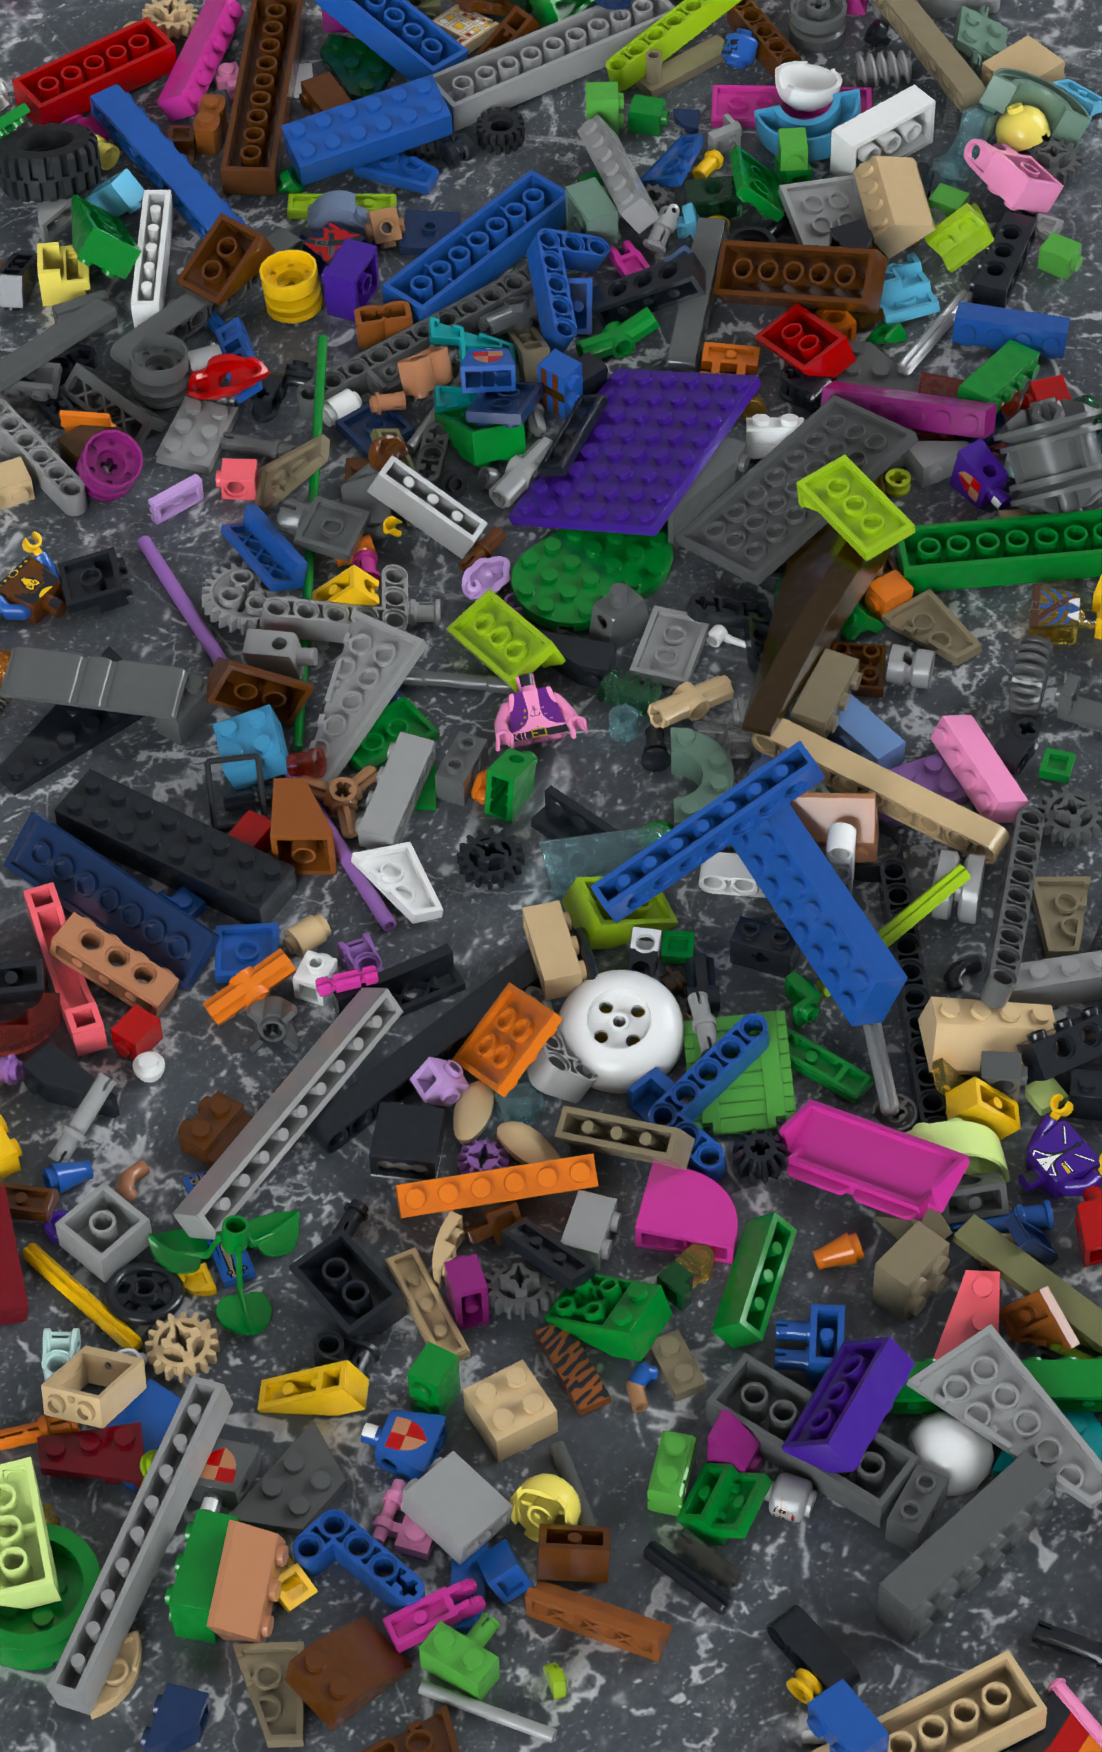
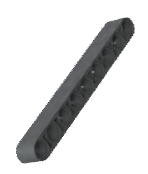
(191, 311)
(1012, 908)

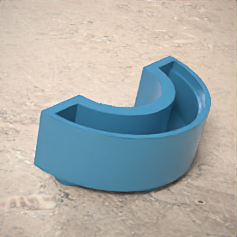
(818, 130)

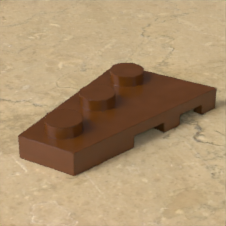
(431, 1735)

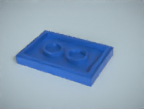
(155, 1412)

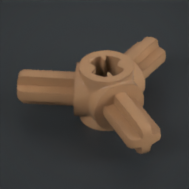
(343, 806)

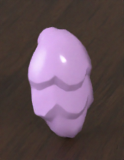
(484, 575)

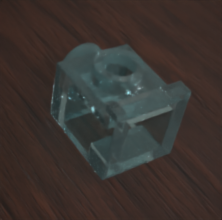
(520, 1104)

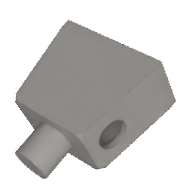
(278, 652)

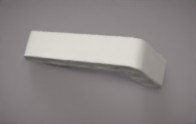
(729, 876)

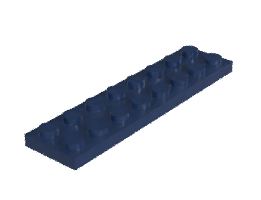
(111, 899)

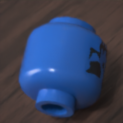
(739, 49)

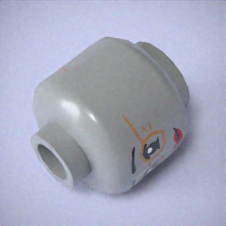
(791, 1497)

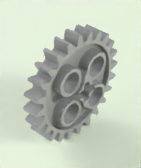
(231, 591)

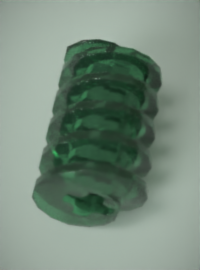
(632, 693)

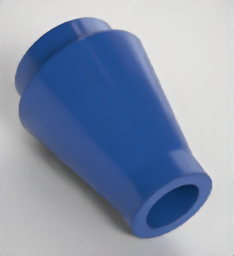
(66, 1175)

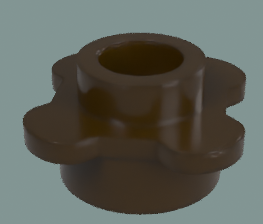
(674, 982)

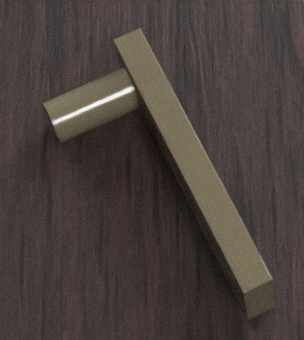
(665, 76)

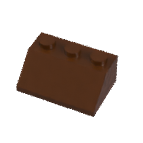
(249, 688)

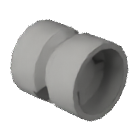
(910, 666)

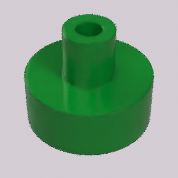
(290, 182)

